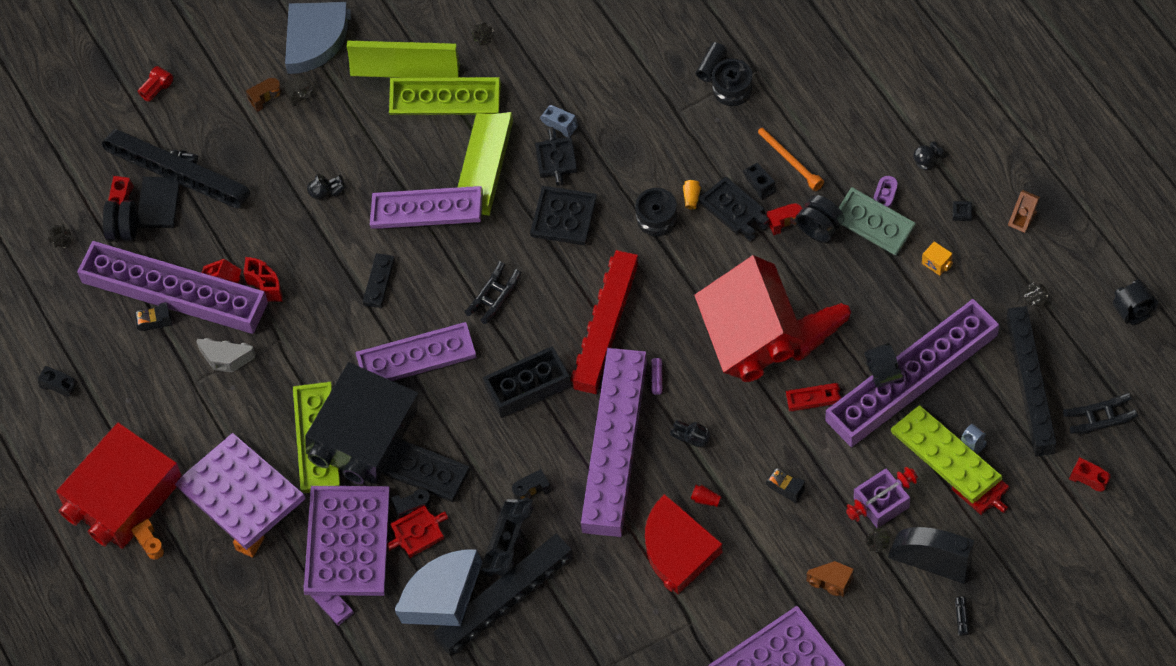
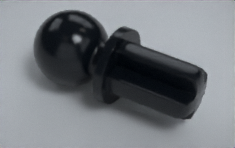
(188, 156)

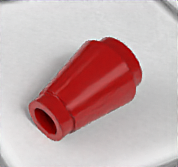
(705, 496)

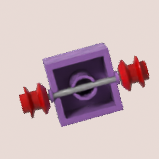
(882, 497)

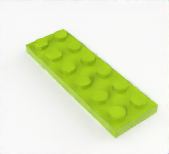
(307, 404)
(946, 454)

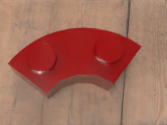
(263, 277)

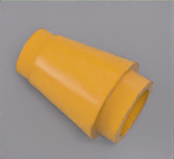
(691, 193)

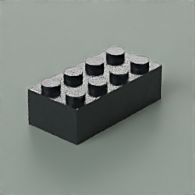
(526, 381)

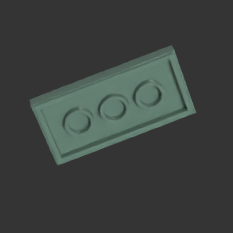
(875, 221)

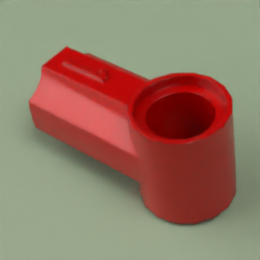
(158, 79)

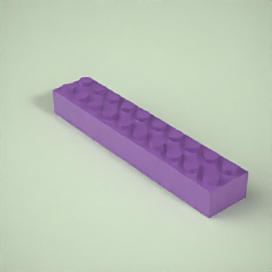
(177, 286)
(921, 368)
(614, 442)

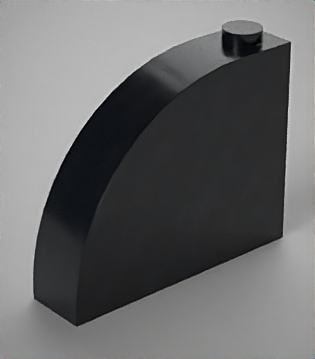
(934, 552)

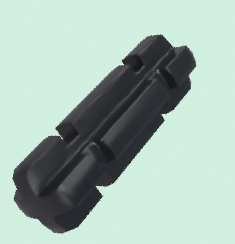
(962, 615)

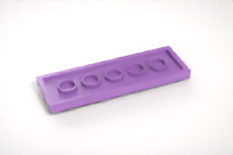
(426, 207)
(419, 353)

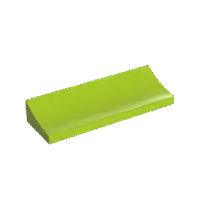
(403, 59)
(444, 96)
(486, 155)

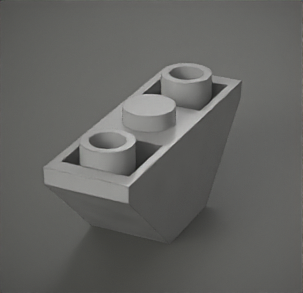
(225, 355)

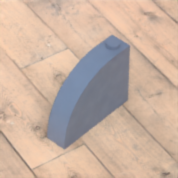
(314, 34)
(440, 590)

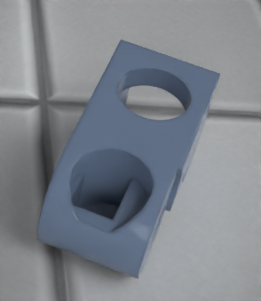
(559, 120)
(974, 438)

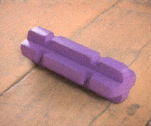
(657, 376)

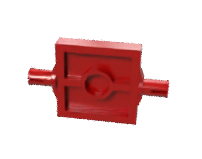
(989, 499)
(417, 531)

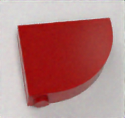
(677, 545)

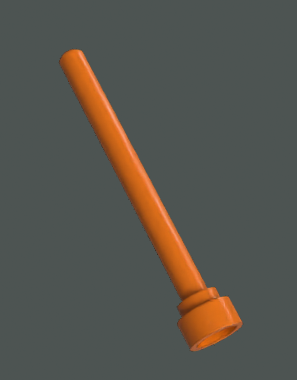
(814, 181)

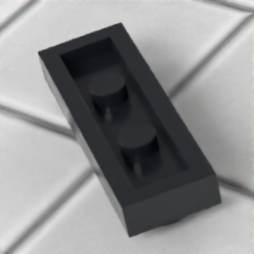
(378, 280)

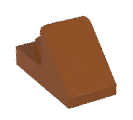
(1024, 211)

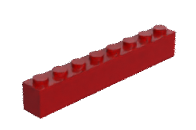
(605, 321)

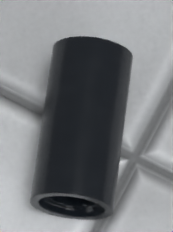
(713, 56)

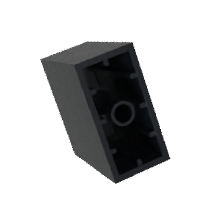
(360, 424)

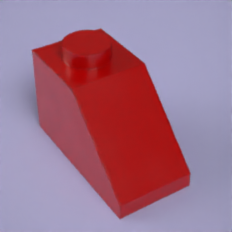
(224, 270)

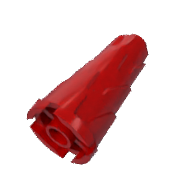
(820, 326)

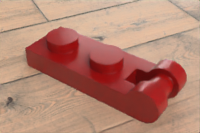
(813, 397)

